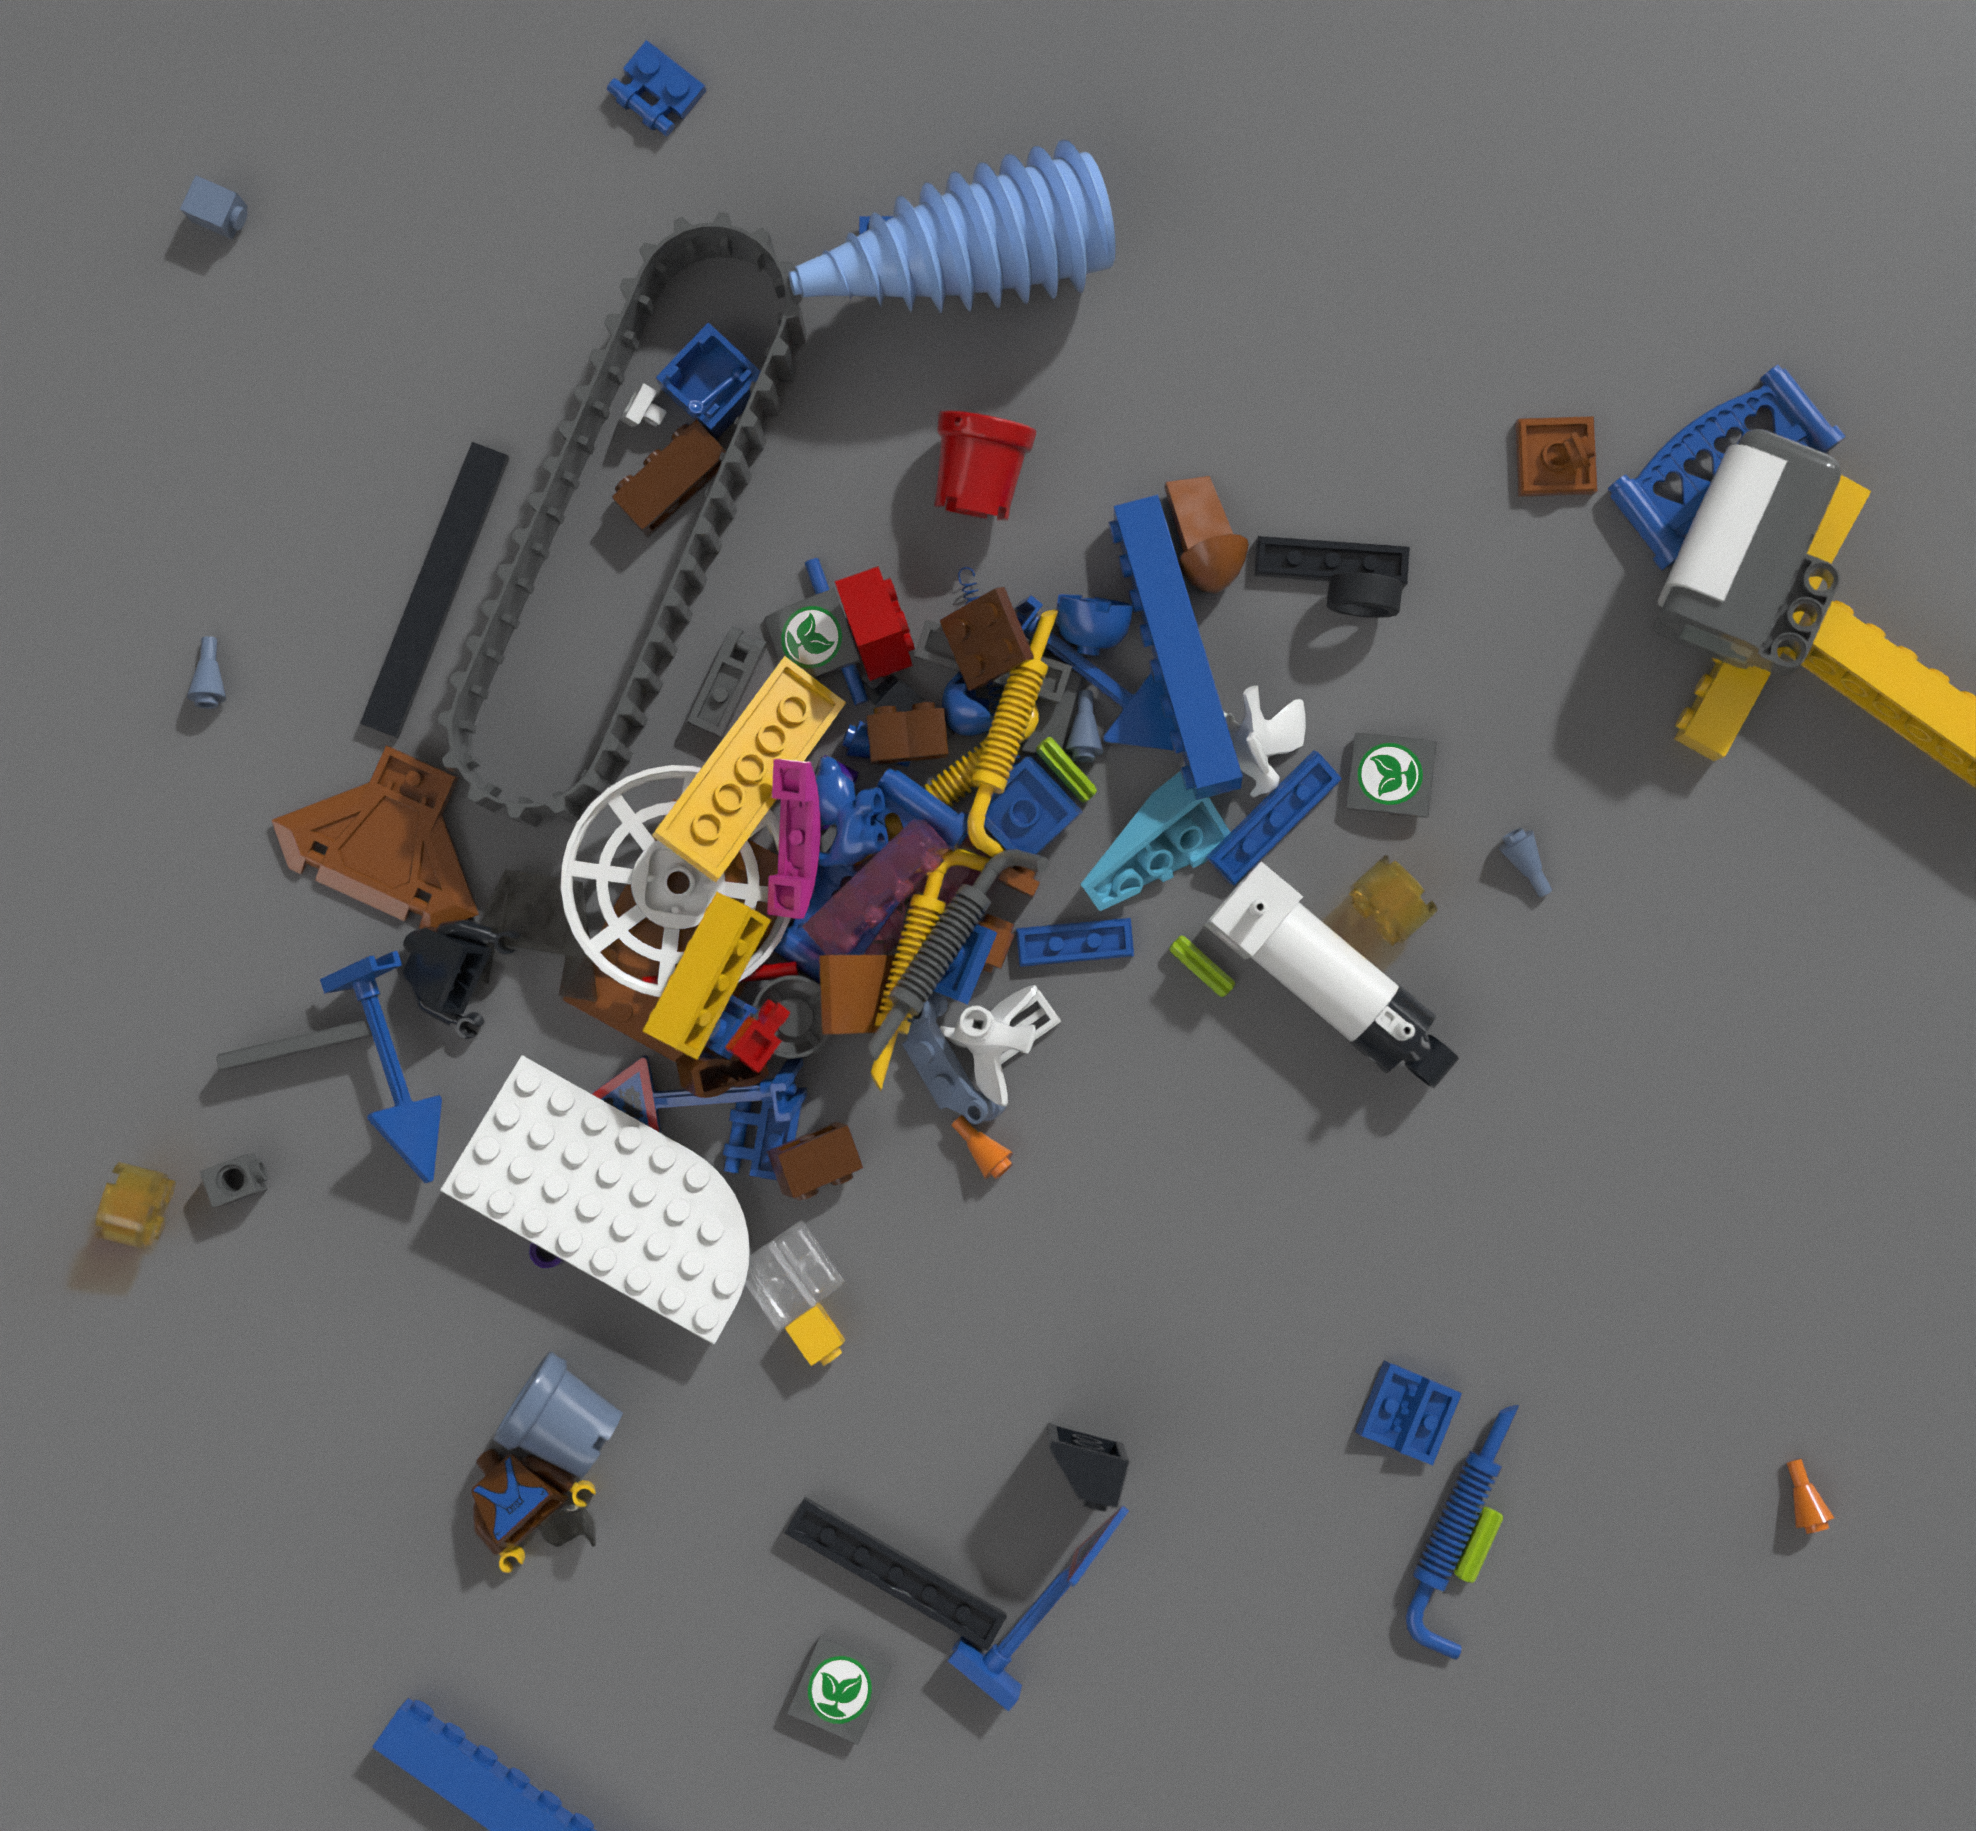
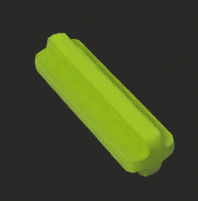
(1066, 769)
(1202, 966)
(1478, 1544)

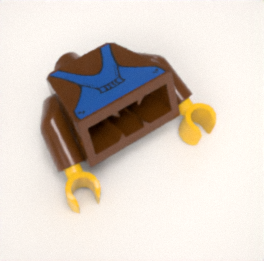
(517, 1499)

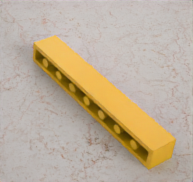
(1730, 691)

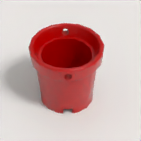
(980, 463)

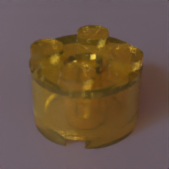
(1392, 900)
(133, 1206)

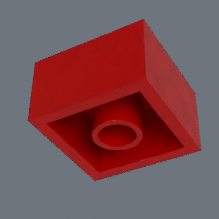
(876, 622)

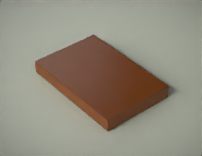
(853, 991)

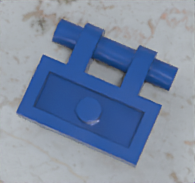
(662, 79)
(768, 1136)

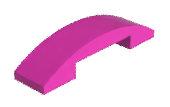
(798, 838)

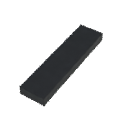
(1322, 559)

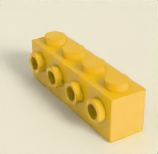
(706, 975)

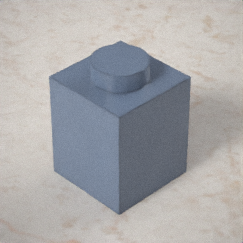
(214, 207)

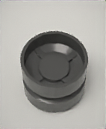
(802, 1030)

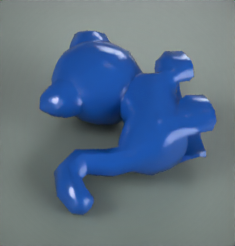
(852, 815)

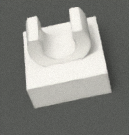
(641, 408)

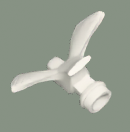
(1262, 738)
(989, 1035)

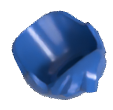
(963, 710)

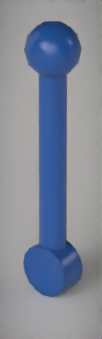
(696, 407)

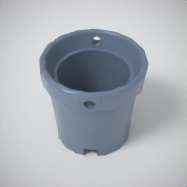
(559, 1418)

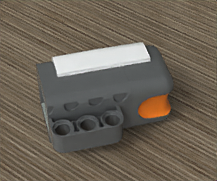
(1749, 559)

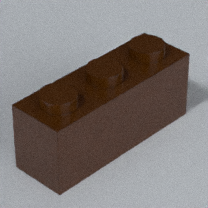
(669, 477)

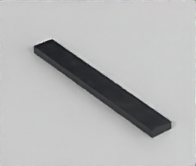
(435, 590)

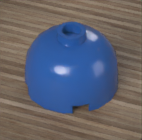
(1092, 622)

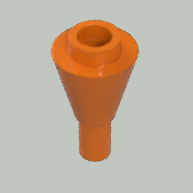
(988, 1154)
(1808, 1505)

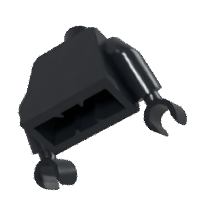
(447, 966)

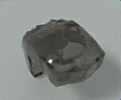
(567, 1524)

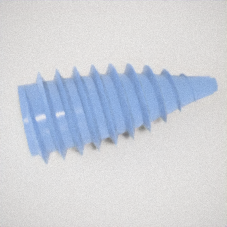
(978, 236)

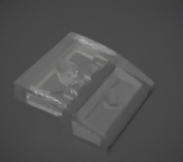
(791, 1275)

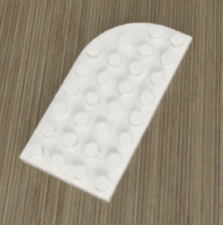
(607, 1198)

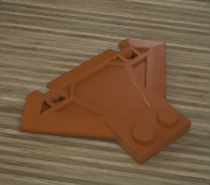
(385, 842)

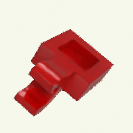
(756, 1039)

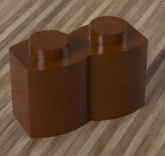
(907, 735)
(715, 1074)

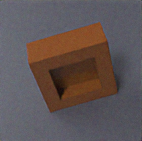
(1020, 879)

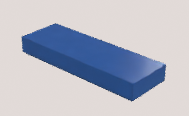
(1075, 942)

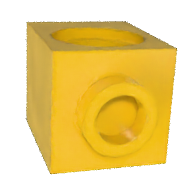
(816, 1335)

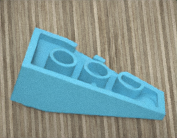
(1160, 838)

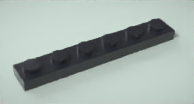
(896, 1573)

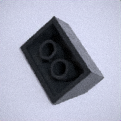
(1091, 1465)

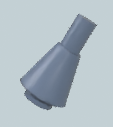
(207, 683)
(1084, 738)
(1523, 853)

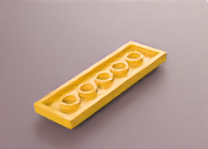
(737, 779)

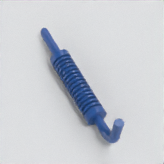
(1453, 1532)

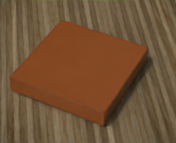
(1543, 461)

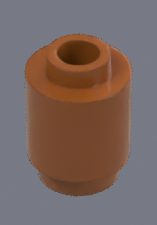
(1001, 943)

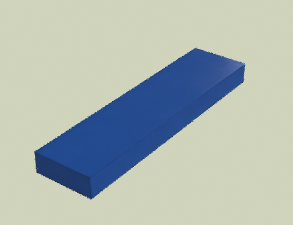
(1273, 818)

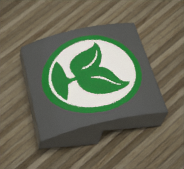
(813, 634)
(1391, 775)
(839, 1690)

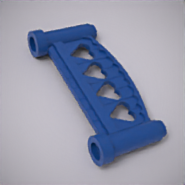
(1666, 522)
(909, 803)

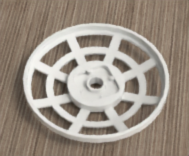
(650, 884)

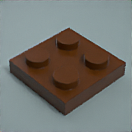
(986, 638)

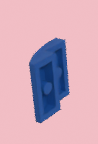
(1408, 1412)

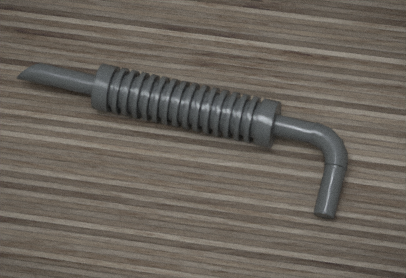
(945, 942)

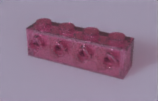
(876, 887)

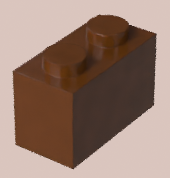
(815, 1161)

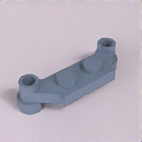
(941, 1068)

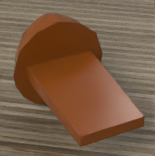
(1210, 548)

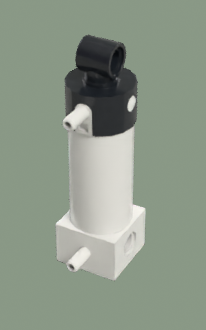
(1330, 976)

